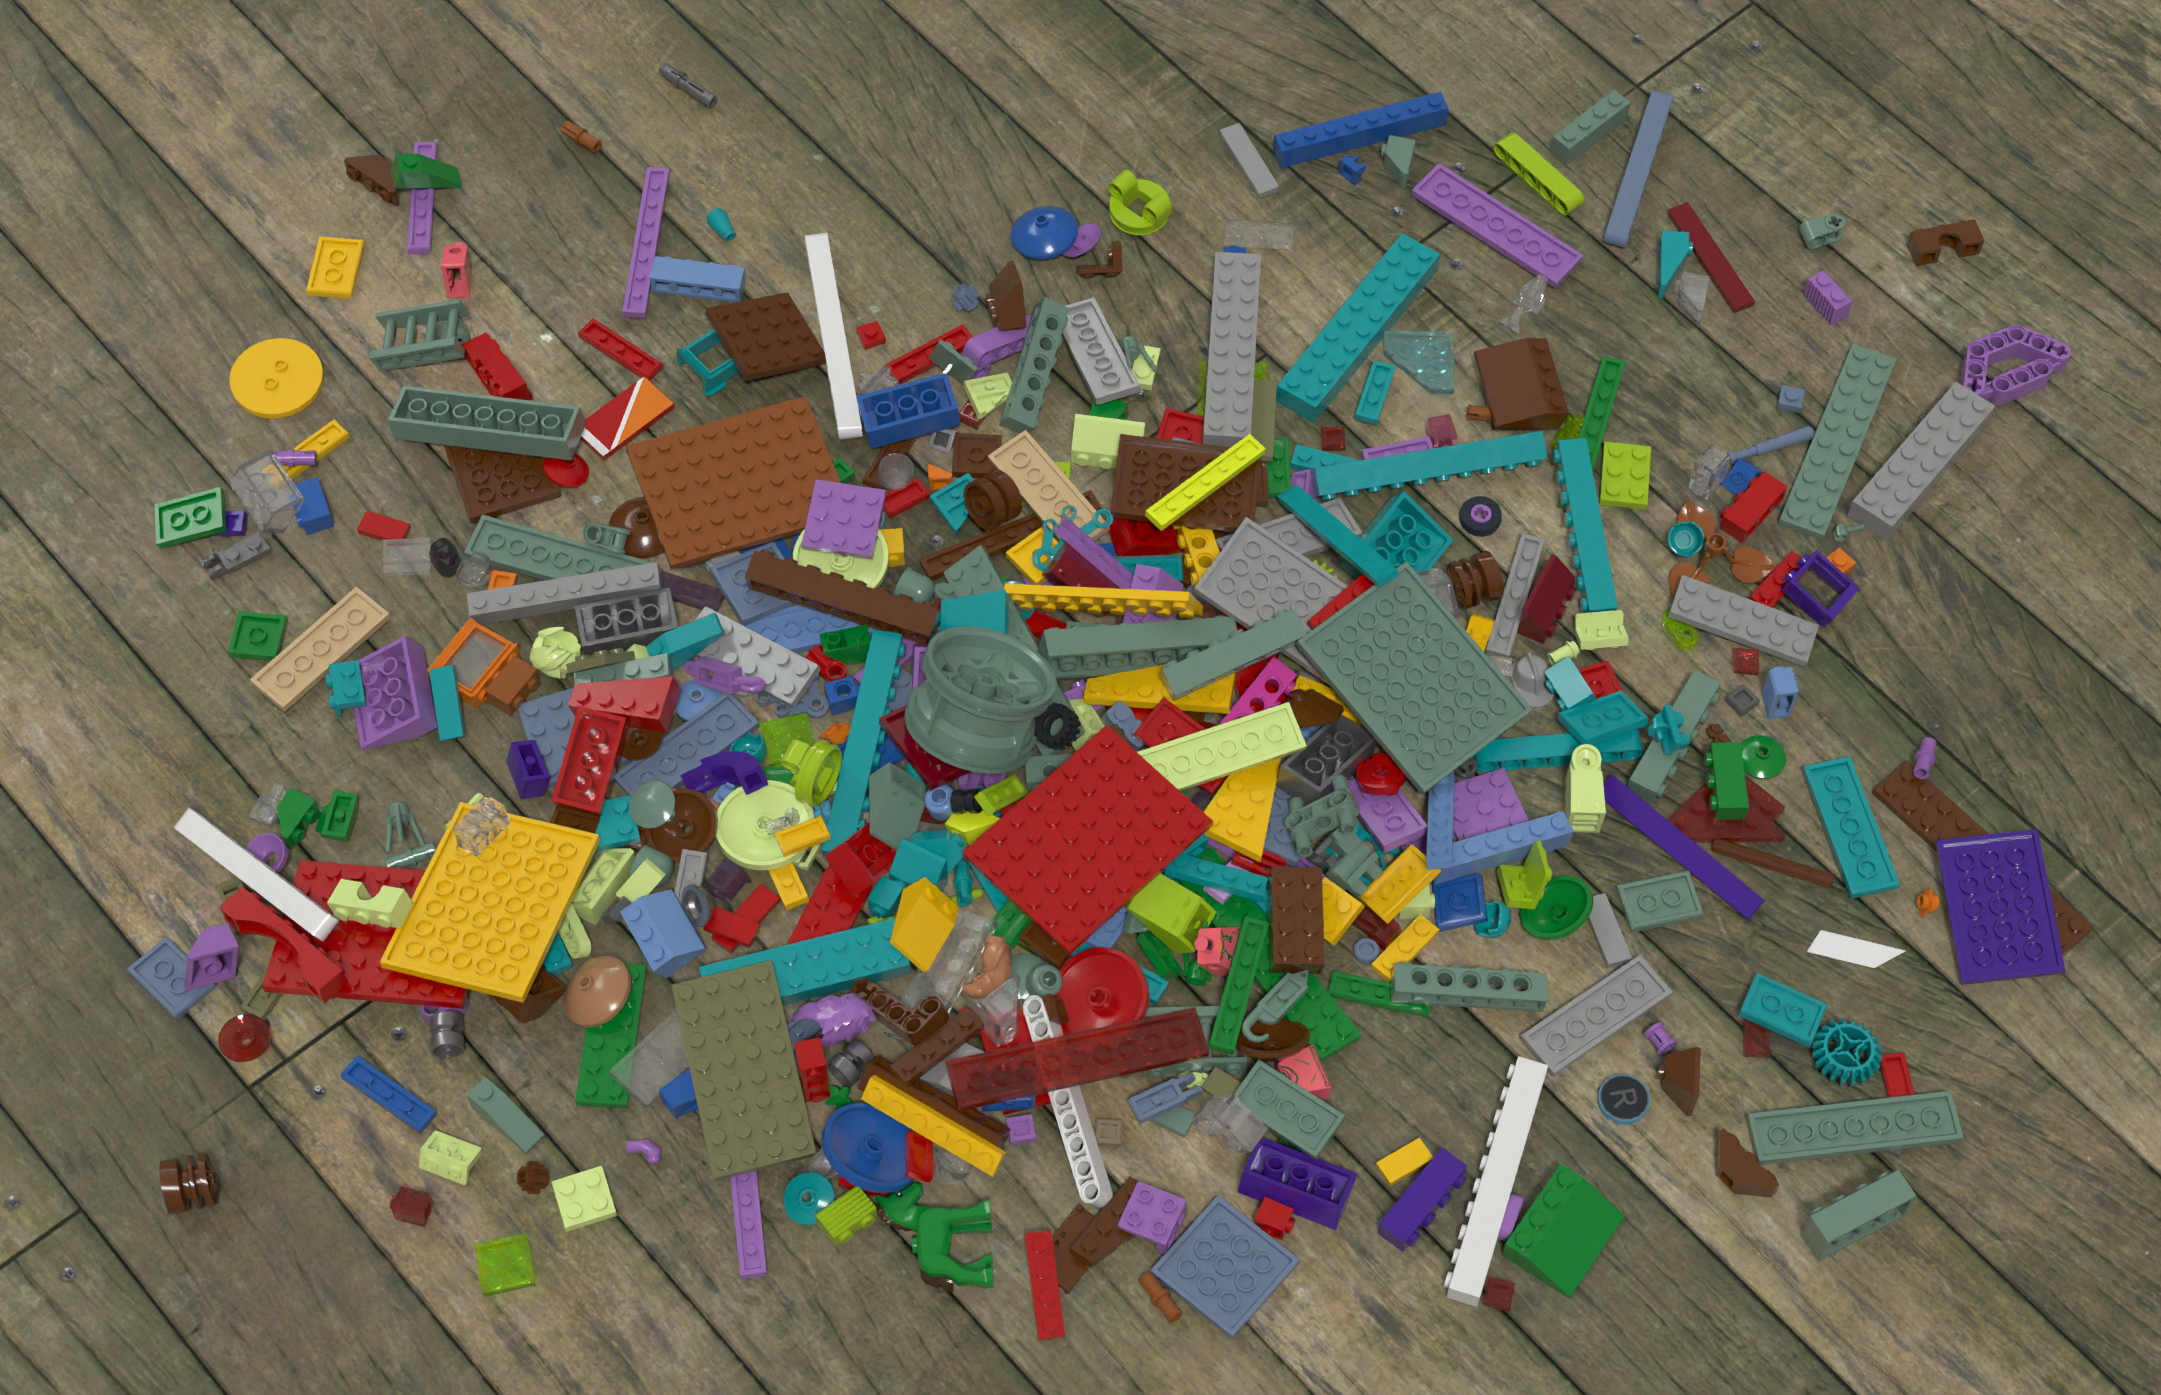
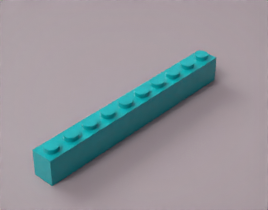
(1428, 463)
(865, 736)

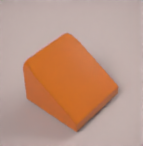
(938, 478)

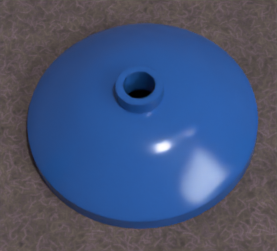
(1044, 232)

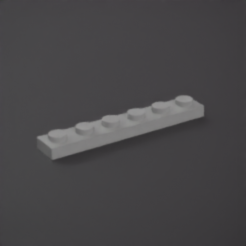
(1515, 596)

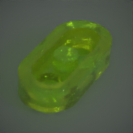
(1677, 630)

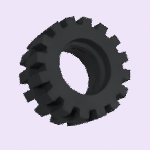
(1068, 731)

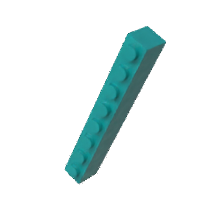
(1585, 526)

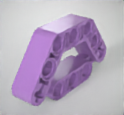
(2042, 353)

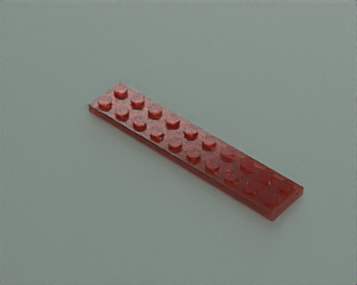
(1076, 1059)

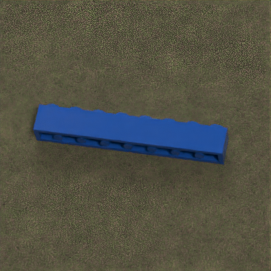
(1360, 129)

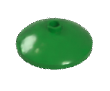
(1561, 911)

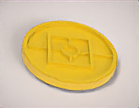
(276, 378)

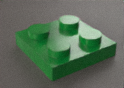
(257, 636)

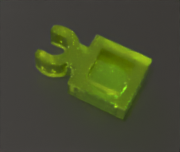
(1570, 431)

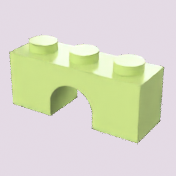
(354, 903)

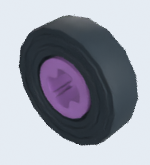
(1488, 509)

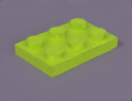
(1625, 475)

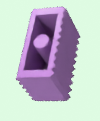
(1828, 297)

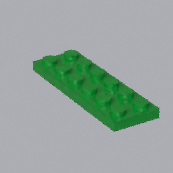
(607, 1046)

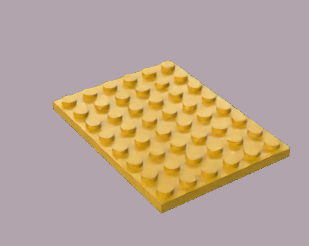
(493, 914)

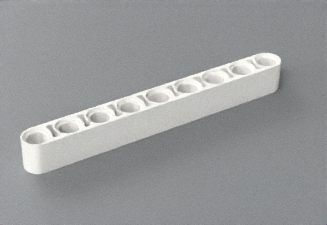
(256, 874)
(1066, 1115)

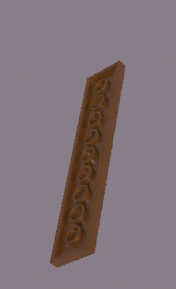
(1938, 818)

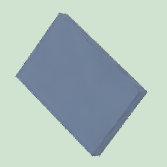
(163, 977)

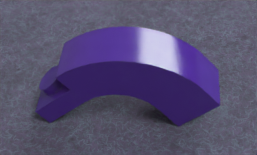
(725, 767)

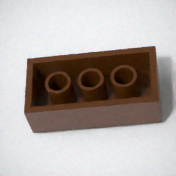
(1296, 920)

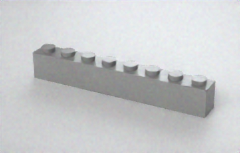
(562, 593)

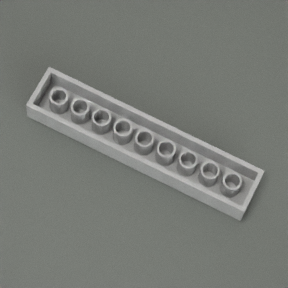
(1232, 348)

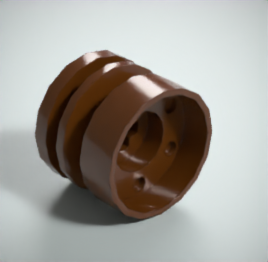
(1476, 580)
(188, 1183)

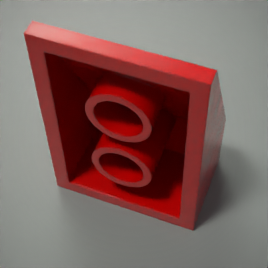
(1142, 538)
(861, 860)

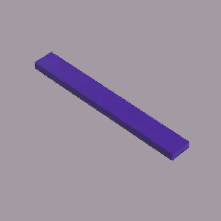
(1682, 847)

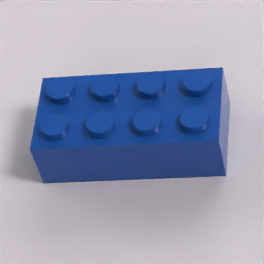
(908, 410)

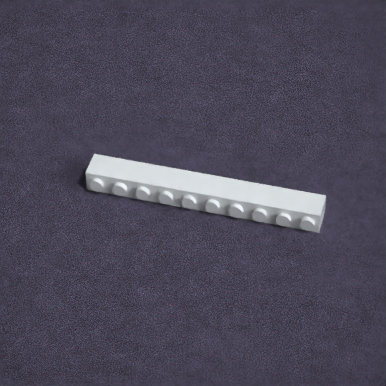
(1497, 1181)

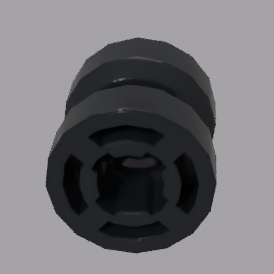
(965, 801)

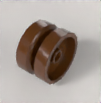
(992, 499)

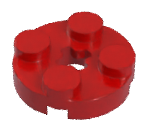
(1371, 783)

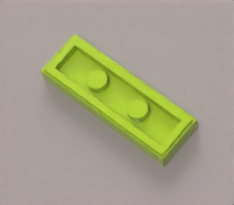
(1001, 795)

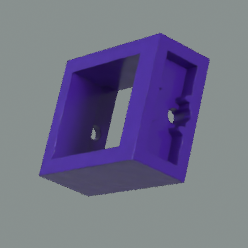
(1828, 573)

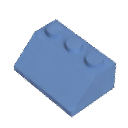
(663, 932)

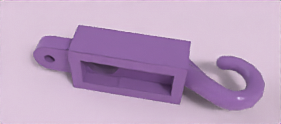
(725, 676)

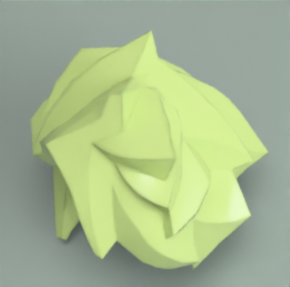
(554, 650)

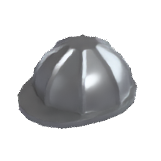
(698, 904)

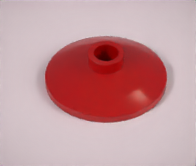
(566, 472)

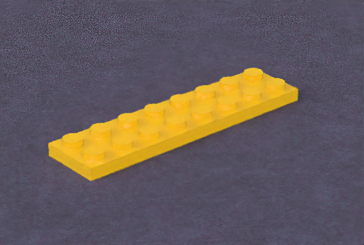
(1104, 599)

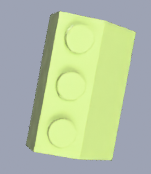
(1098, 438)

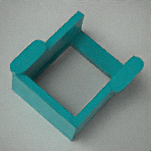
(712, 380)

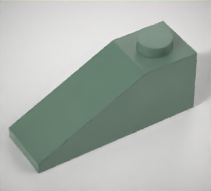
(504, 1115)

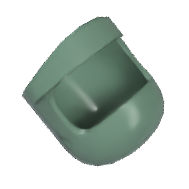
(915, 585)
(660, 859)

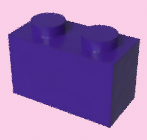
(527, 769)

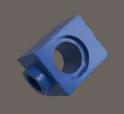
(835, 688)

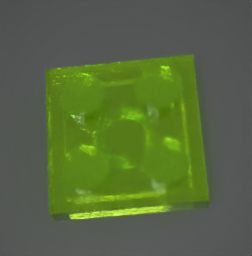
(781, 732)
(505, 1265)

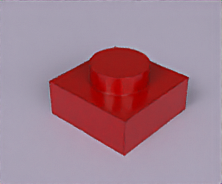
(871, 335)

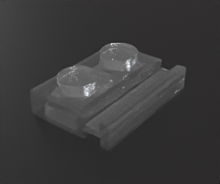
(406, 556)

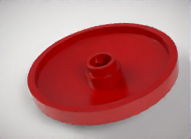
(1102, 990)

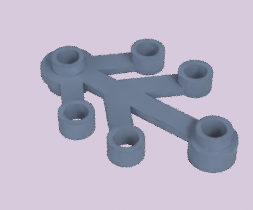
(806, 706)

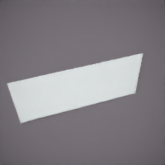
(1852, 949)

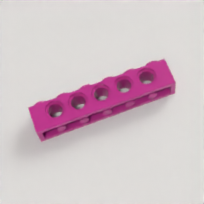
(1274, 673)

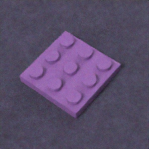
(844, 519)
(1486, 805)

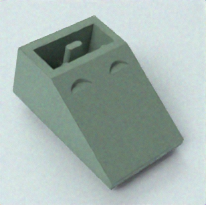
(894, 804)

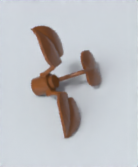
(1749, 563)

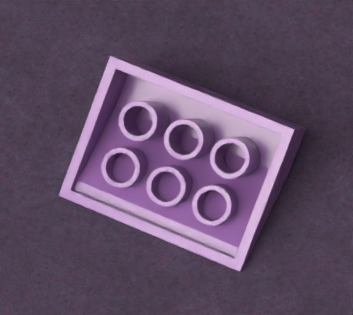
(395, 695)

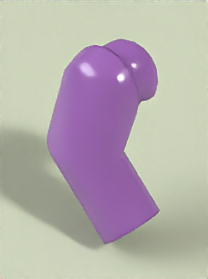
(647, 1147)

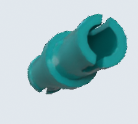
(963, 883)

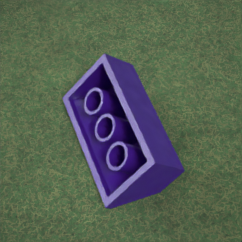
(1298, 1181)

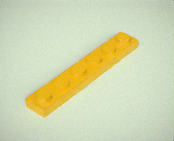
(933, 1125)

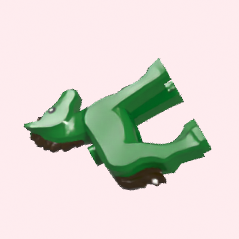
(934, 1237)

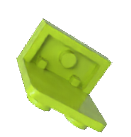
(1525, 884)

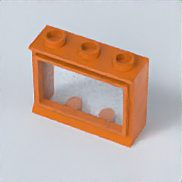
(477, 660)

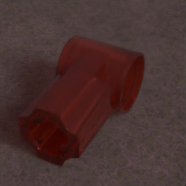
(1376, 928)

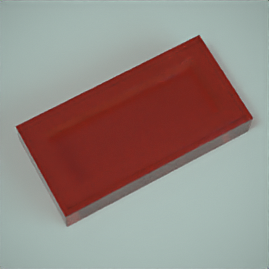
(1755, 1040)

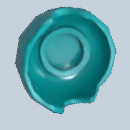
(1686, 538)
(752, 745)
(1498, 921)

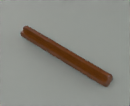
(1772, 862)

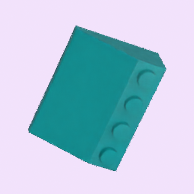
(1404, 534)

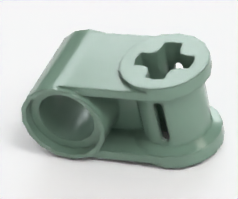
(1819, 231)
(610, 537)

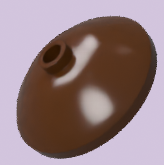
(643, 540)
(690, 810)
(1284, 1041)

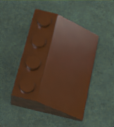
(1522, 385)

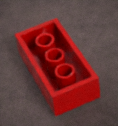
(590, 761)

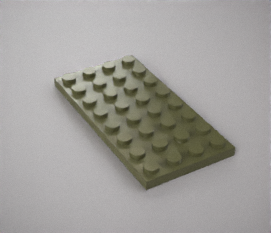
(743, 1070)

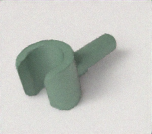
(1841, 532)

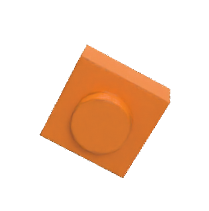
(1842, 561)
(502, 579)
(836, 733)

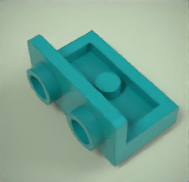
(346, 686)

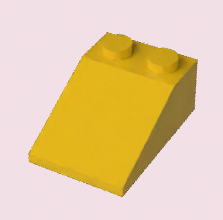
(923, 923)

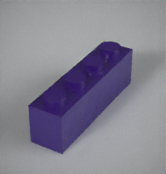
(1422, 1200)

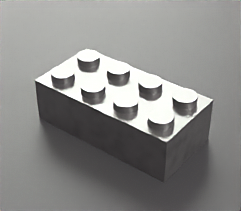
(625, 621)
(1329, 752)

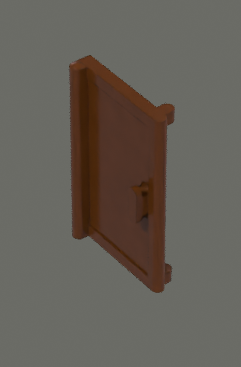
(1068, 1267)

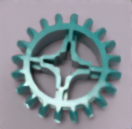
(1844, 1060)

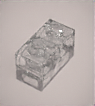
(481, 825)

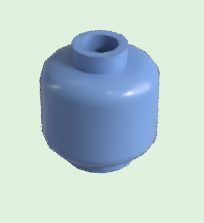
(938, 802)

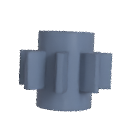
(965, 297)

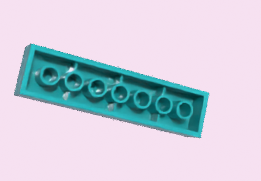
(827, 962)

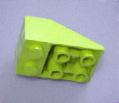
(1171, 913)

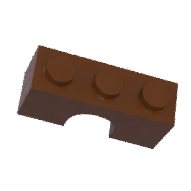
(1962, 237)

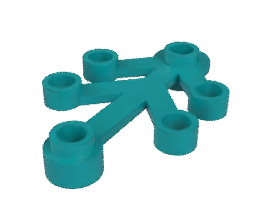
(1050, 552)

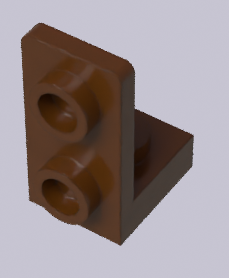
(1114, 255)

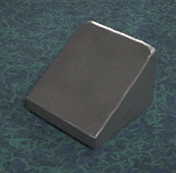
(942, 440)

